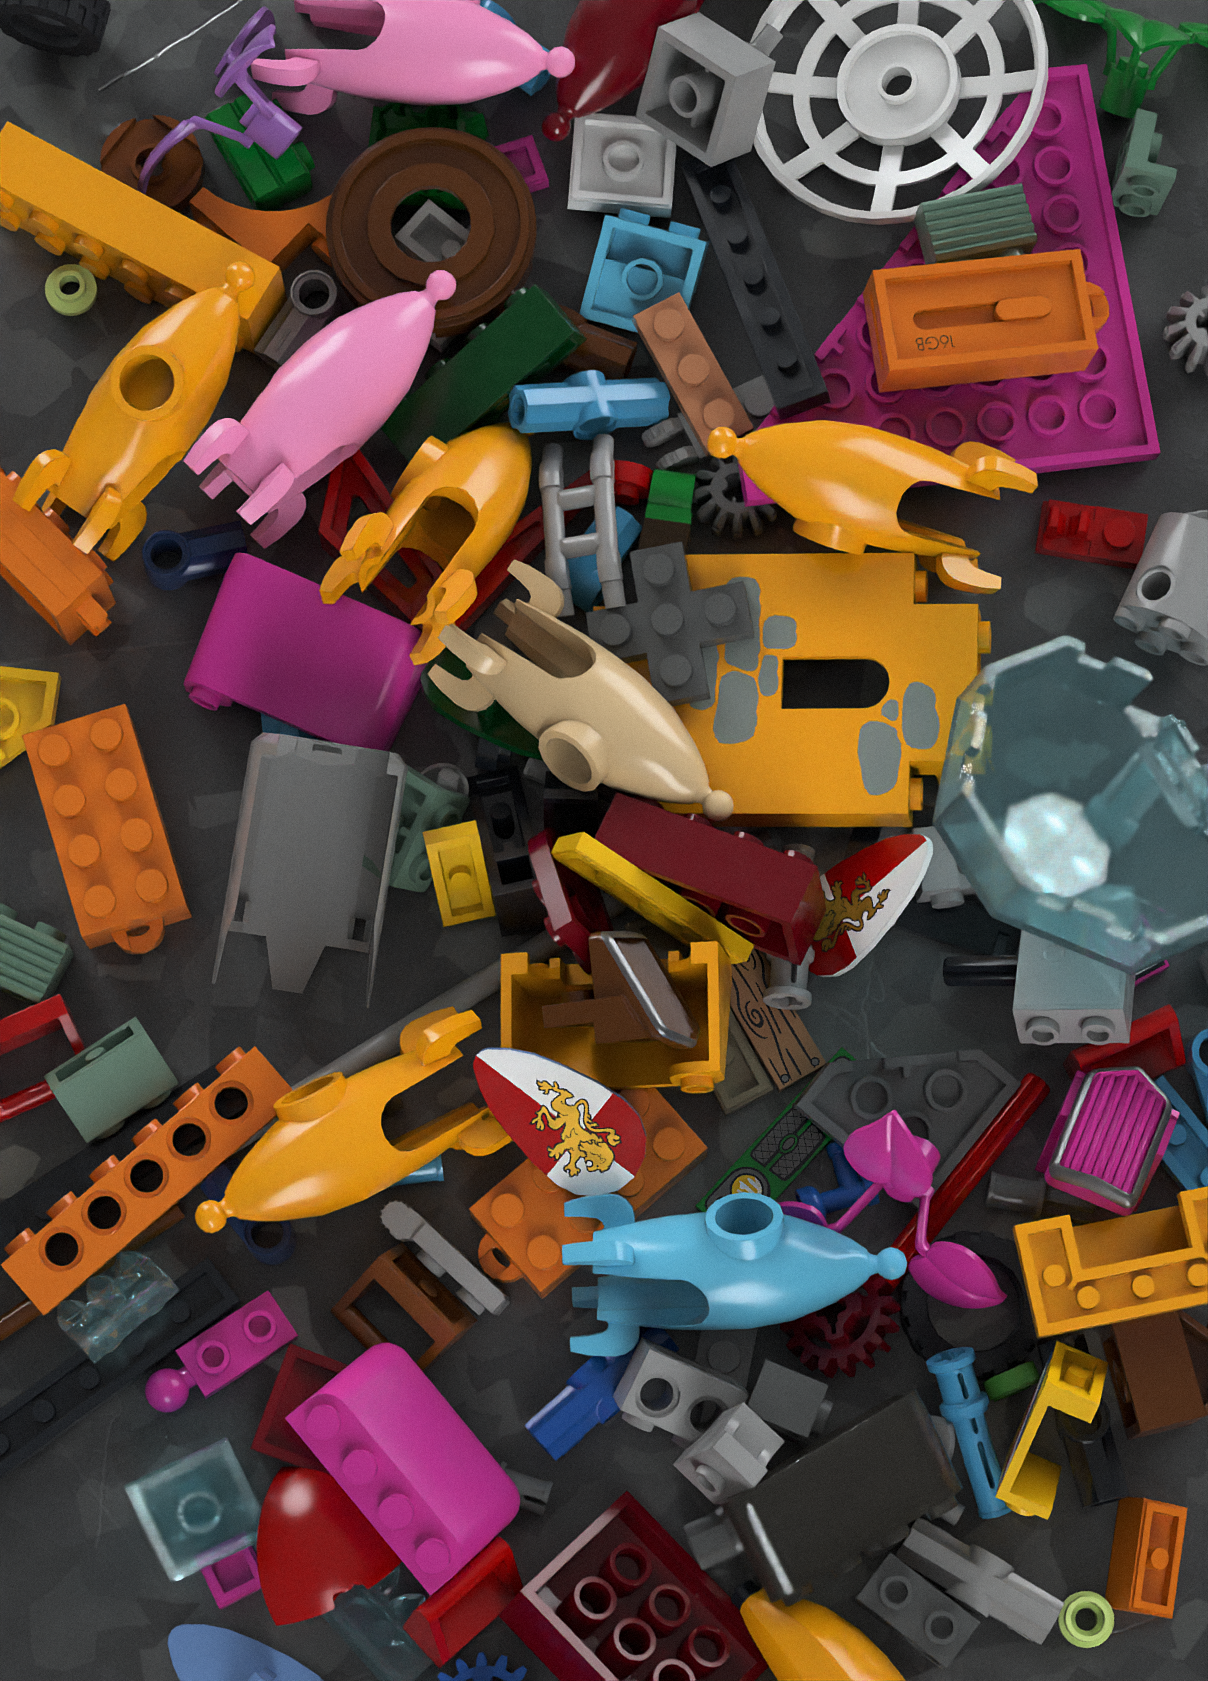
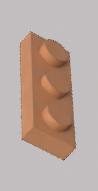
(690, 369)

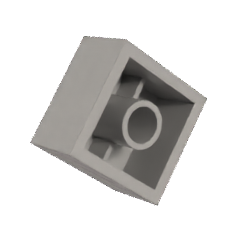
(707, 87)

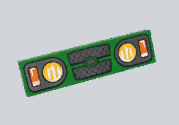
(775, 1156)

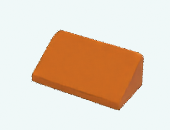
(1146, 1557)

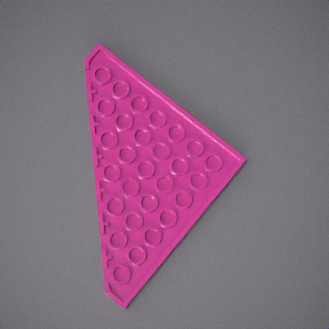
(1042, 419)

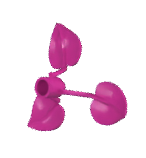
(904, 1167)

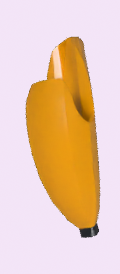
(810, 1641)

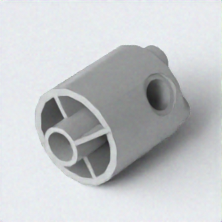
(1170, 589)

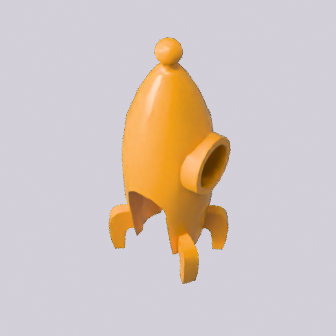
(142, 417)
(849, 482)
(454, 507)
(331, 1136)

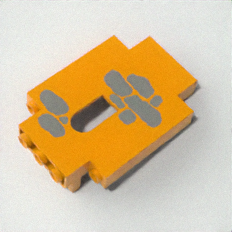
(830, 761)

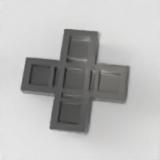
(672, 623)

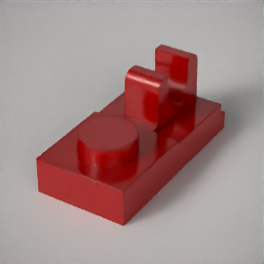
(1091, 533)

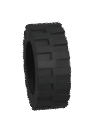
(56, 25)

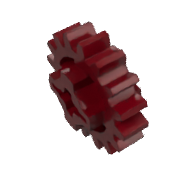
(856, 1333)

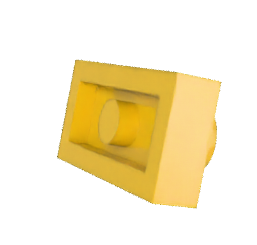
(459, 873)

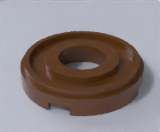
(487, 266)

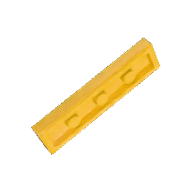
(646, 895)

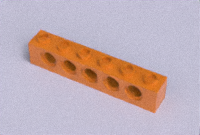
(50, 1283)

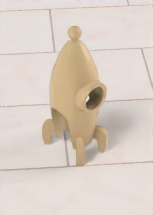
(581, 703)

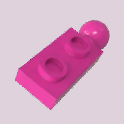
(222, 1353)

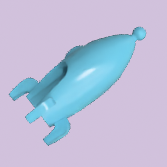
(711, 1269)

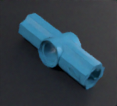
(588, 405)

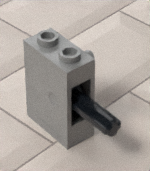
(1055, 993)

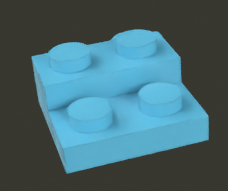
(640, 268)

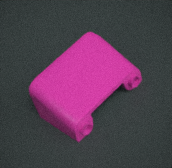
(304, 662)

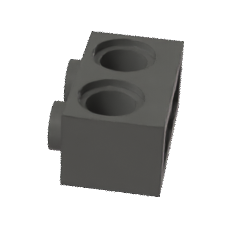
(790, 1403)
(916, 1611)

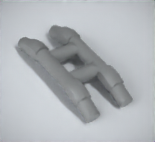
(602, 542)

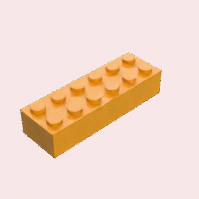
(125, 233)

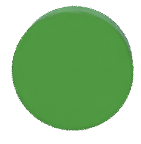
(1012, 1381)

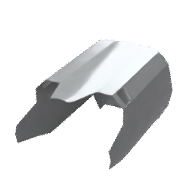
(302, 851)

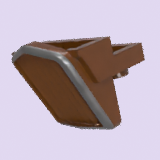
(630, 997)

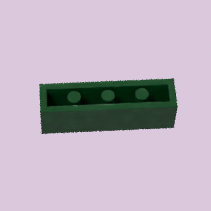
(476, 382)

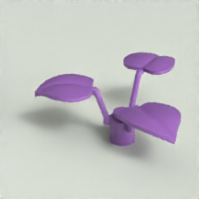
(264, 120)

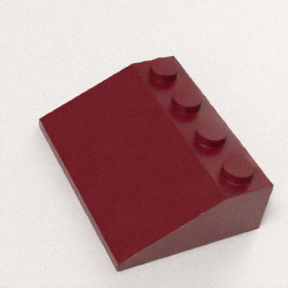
(632, 1609)

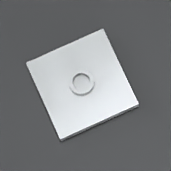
(620, 165)

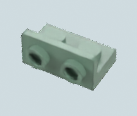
(1138, 182)
(423, 809)

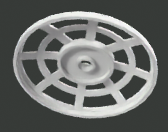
(902, 118)

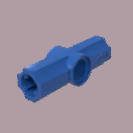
(586, 1399)

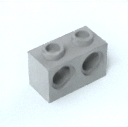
(686, 1386)

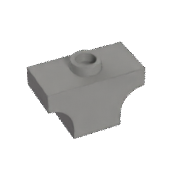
(730, 1454)

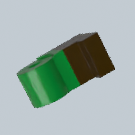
(668, 509)

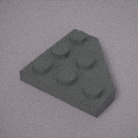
(937, 1095)

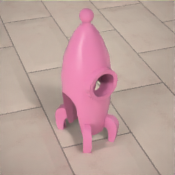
(420, 57)
(320, 407)

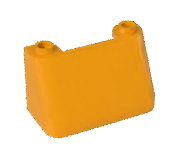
(701, 979)

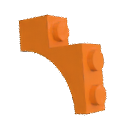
(269, 234)

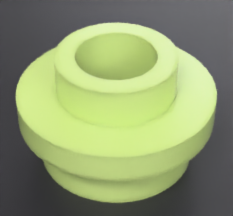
(78, 302)
(1103, 1619)

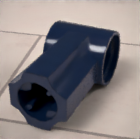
(202, 553)
(247, 1230)

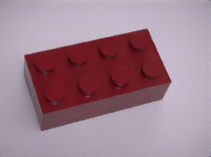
(733, 878)

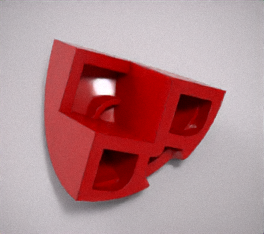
(314, 1546)

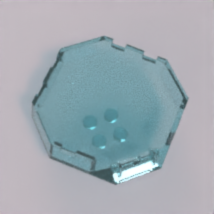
(1078, 807)

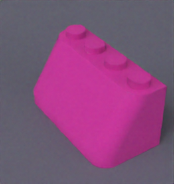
(408, 1463)

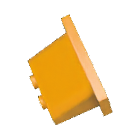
(1115, 1266)

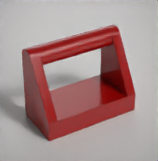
(25, 1028)
(1153, 1046)
(465, 1603)

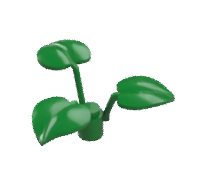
(1129, 78)

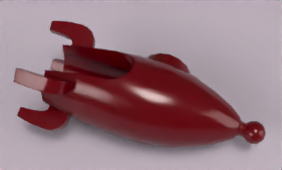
(611, 55)

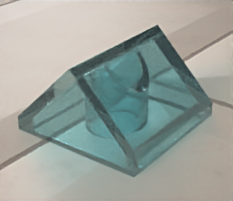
(197, 1509)

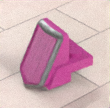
(1108, 1138)

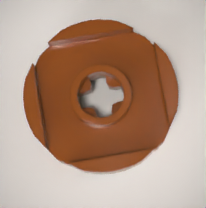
(181, 166)

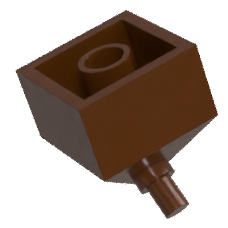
(1158, 1371)

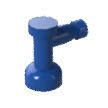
(850, 1186)

